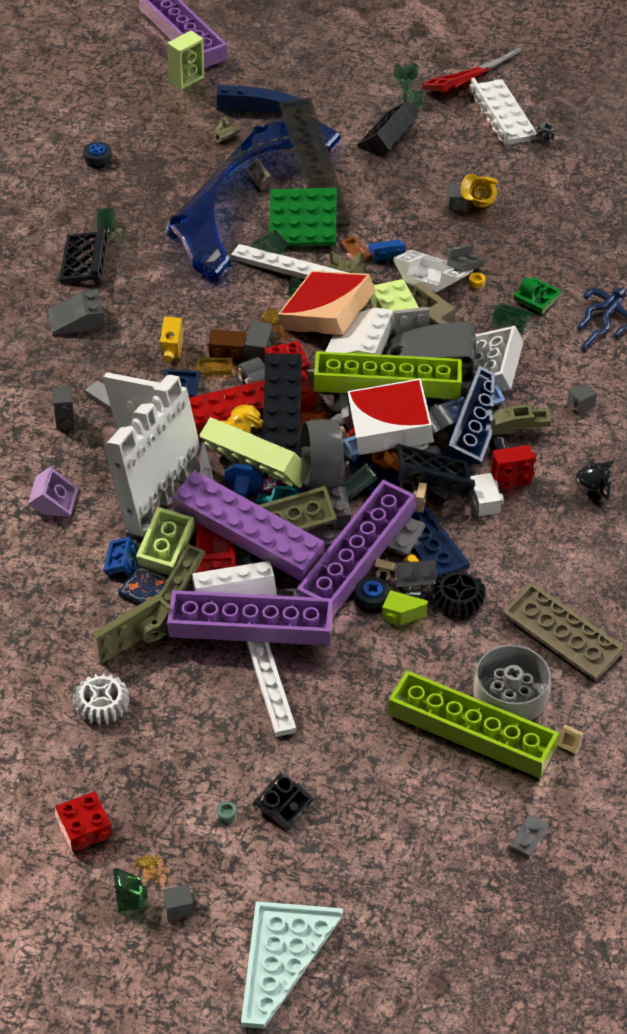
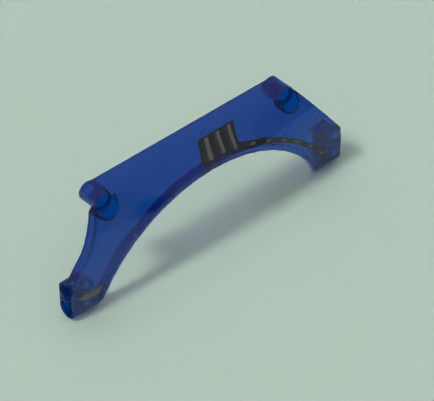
(196, 219)

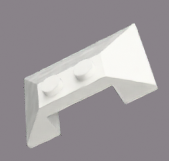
(427, 270)

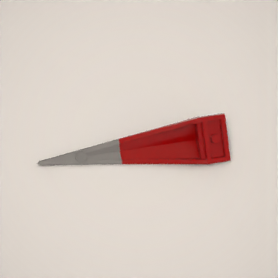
(454, 81)
(217, 549)

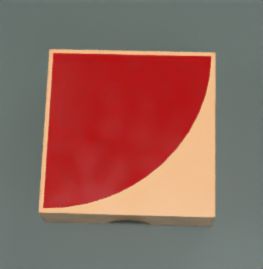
(327, 302)

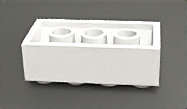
(242, 579)

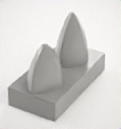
(343, 406)

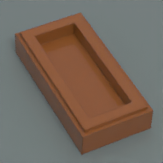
(353, 247)

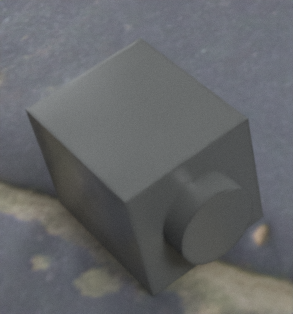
(454, 198)
(581, 398)
(178, 902)

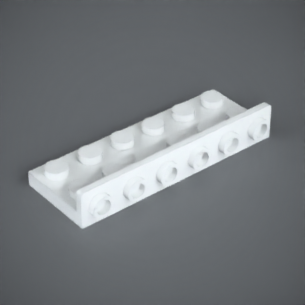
(502, 111)

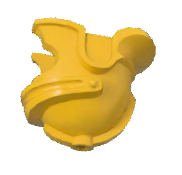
(485, 186)
(245, 418)

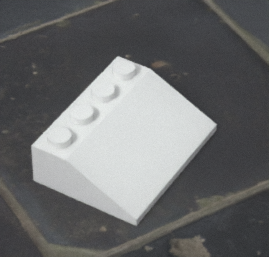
(366, 333)
(500, 354)

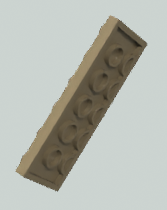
(564, 631)

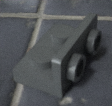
(463, 258)
(416, 574)

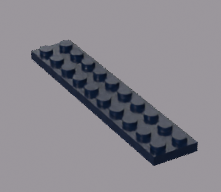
(434, 541)

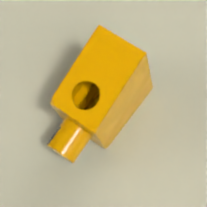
(171, 345)

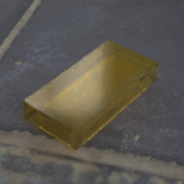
(214, 366)

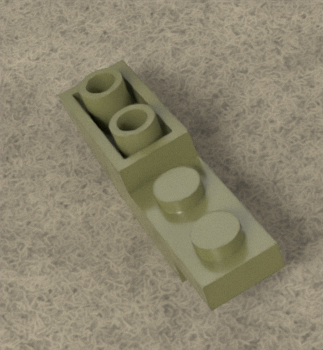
(519, 416)

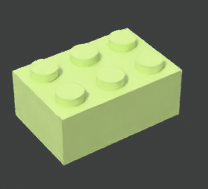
(186, 60)
(393, 296)
(165, 540)

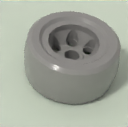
(514, 670)

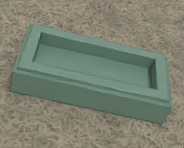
(358, 481)

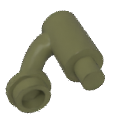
(227, 132)

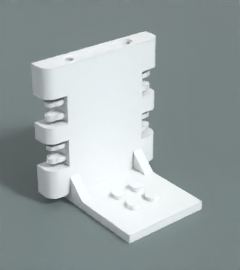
(152, 444)

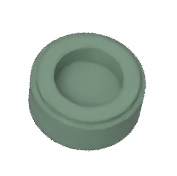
(226, 812)

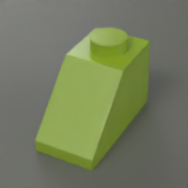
(403, 608)

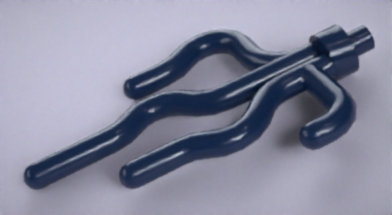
(612, 303)

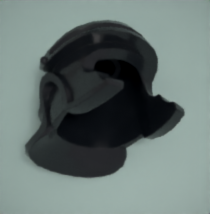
(596, 477)

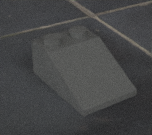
(77, 313)

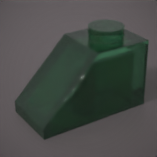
(106, 218)
(271, 242)
(129, 891)

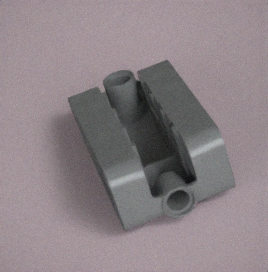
(442, 340)

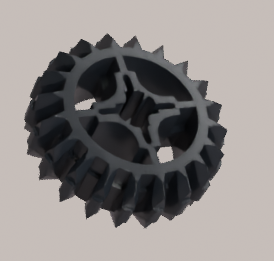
(471, 593)

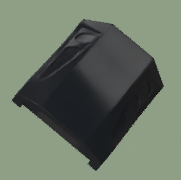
(283, 801)

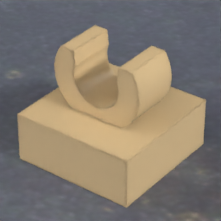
(385, 567)
(570, 739)

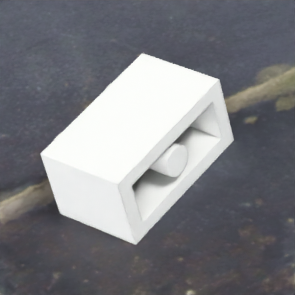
(486, 495)

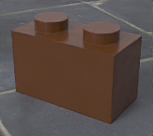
(227, 344)

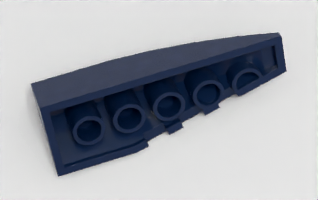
(250, 99)
(472, 429)

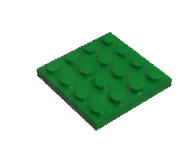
(304, 216)

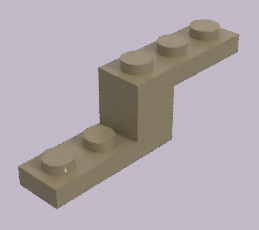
(439, 309)

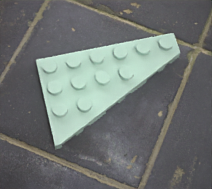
(280, 951)

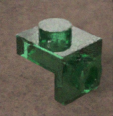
(406, 73)

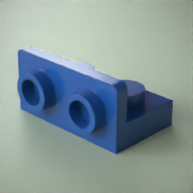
(386, 250)
(121, 556)

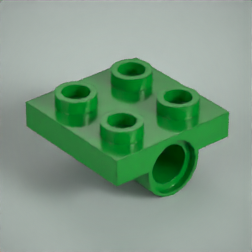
(536, 294)

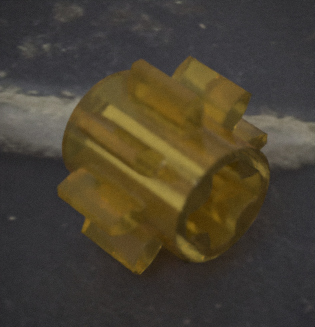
(271, 317)

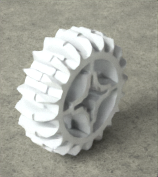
(101, 706)

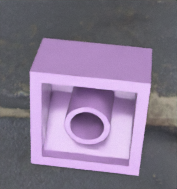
(53, 494)

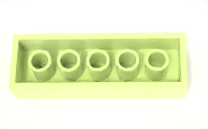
(254, 451)

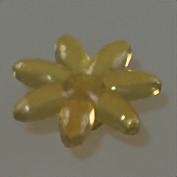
(148, 862)

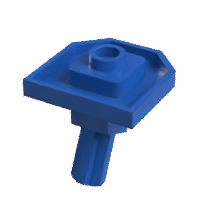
(243, 479)

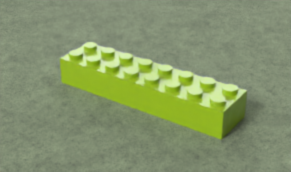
(353, 371)
(473, 723)

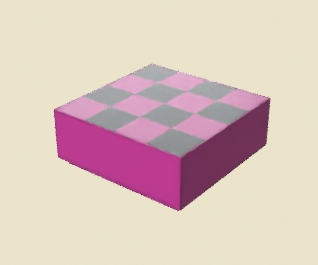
(268, 485)

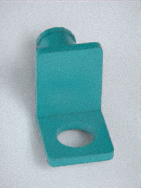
(277, 493)

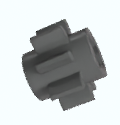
(545, 132)

